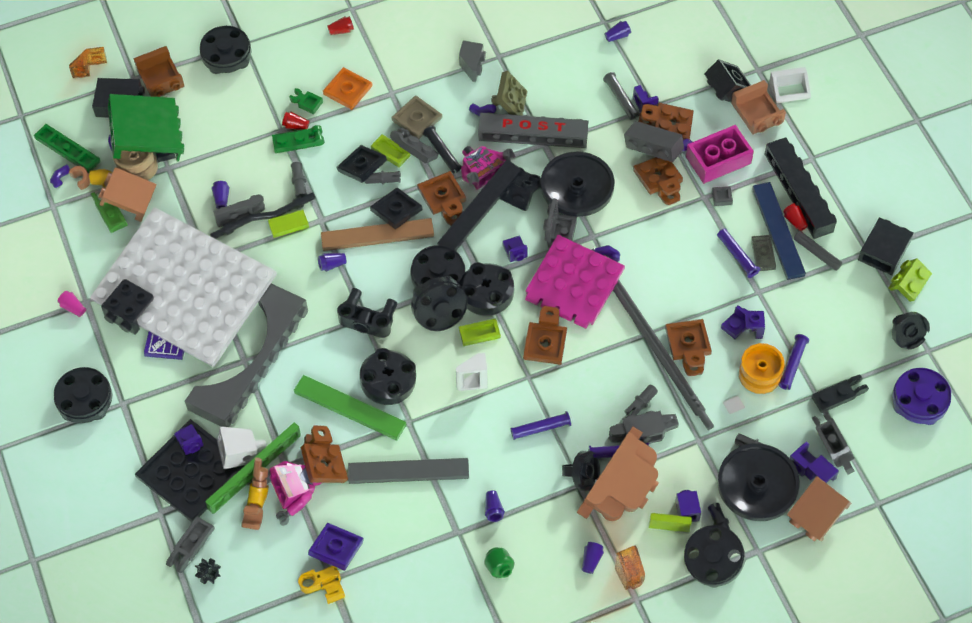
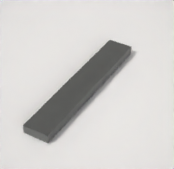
(408, 470)

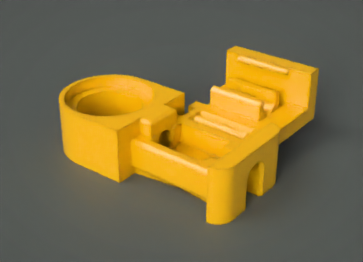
(327, 578)

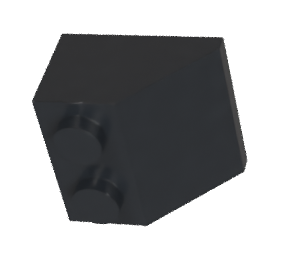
(726, 79)

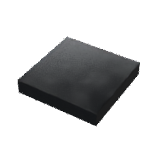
(361, 163)
(396, 208)

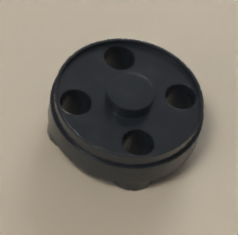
(225, 49)
(436, 264)
(487, 292)
(439, 303)
(387, 376)
(83, 395)
(714, 555)

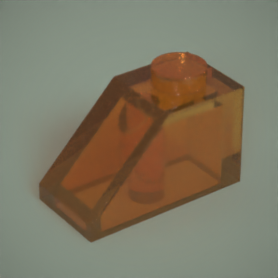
(630, 568)

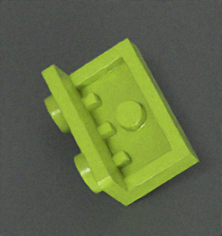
(910, 278)

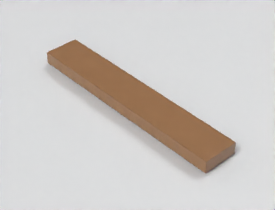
(376, 234)

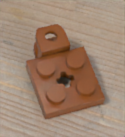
(664, 114)
(665, 184)
(448, 203)
(546, 329)
(691, 352)
(321, 449)

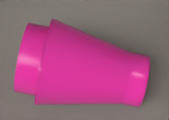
(70, 303)

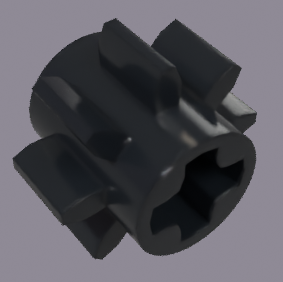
(207, 571)

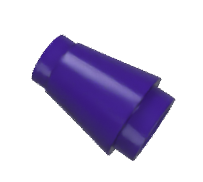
(618, 31)
(220, 193)
(329, 261)
(493, 507)
(591, 557)

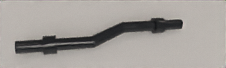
(296, 203)

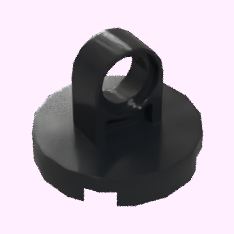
(910, 330)
(583, 470)

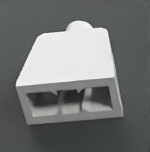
(238, 446)

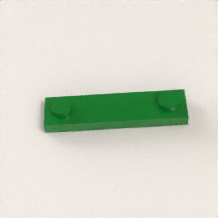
(67, 148)

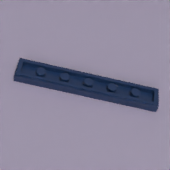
(778, 231)

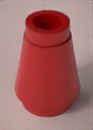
(341, 26)
(294, 121)
(795, 217)

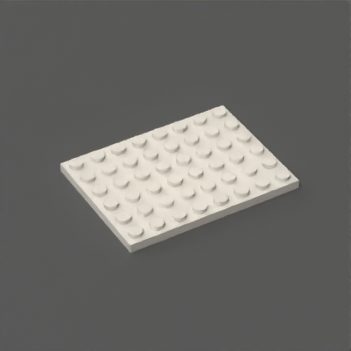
(196, 281)

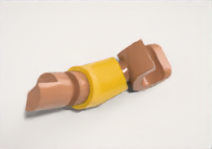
(95, 177)
(256, 497)

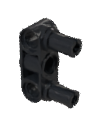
(363, 318)

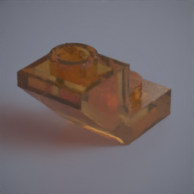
(81, 65)

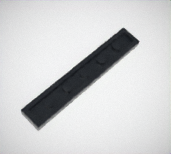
(480, 205)

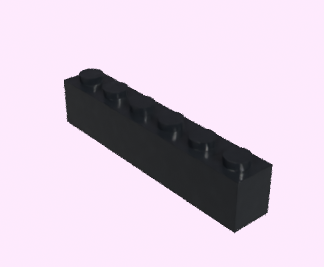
(800, 187)

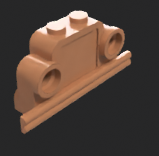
(624, 480)

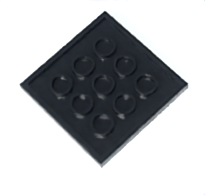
(189, 478)

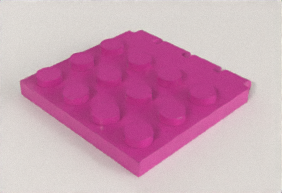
(574, 281)

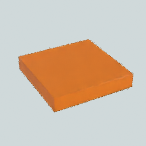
(347, 88)

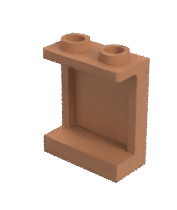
(757, 108)
(127, 192)
(818, 509)

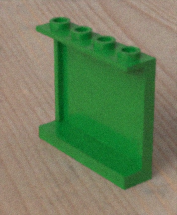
(144, 125)

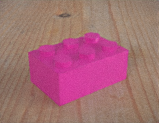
(719, 154)

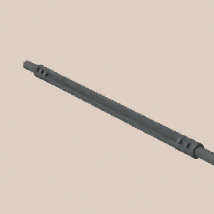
(661, 353)

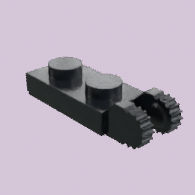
(839, 394)

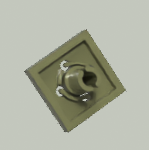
(510, 95)

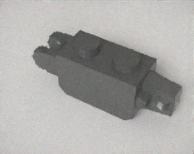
(651, 423)
(834, 442)

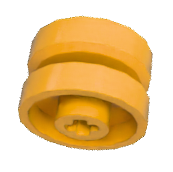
(761, 368)

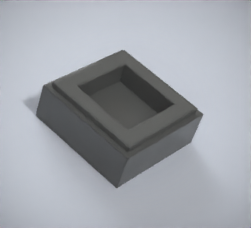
(722, 196)

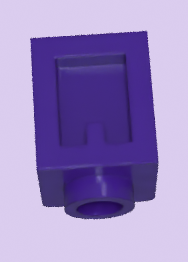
(641, 98)
(515, 249)
(756, 322)
(735, 323)
(189, 439)

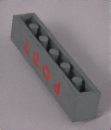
(533, 130)

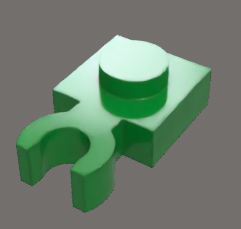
(307, 102)

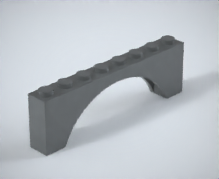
(224, 400)

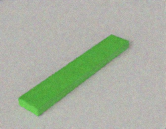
(350, 407)
(245, 475)

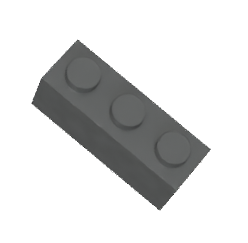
(654, 141)

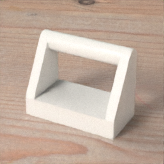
(790, 77)
(479, 379)

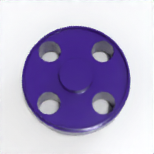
(921, 396)

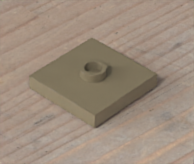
(416, 116)

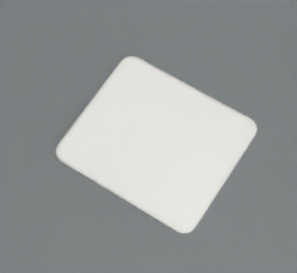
(733, 404)

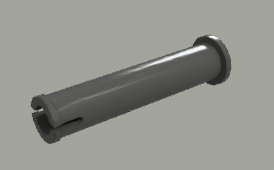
(621, 95)

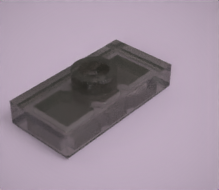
(763, 252)

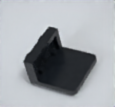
(521, 190)
(126, 306)

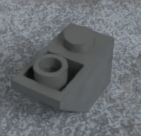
(471, 57)

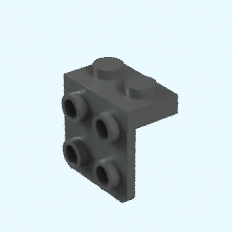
(558, 224)

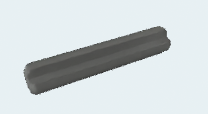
(818, 250)

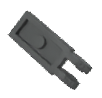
(413, 145)
(239, 210)
(190, 543)

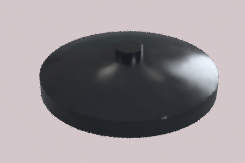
(578, 182)
(758, 482)

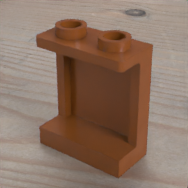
(158, 72)

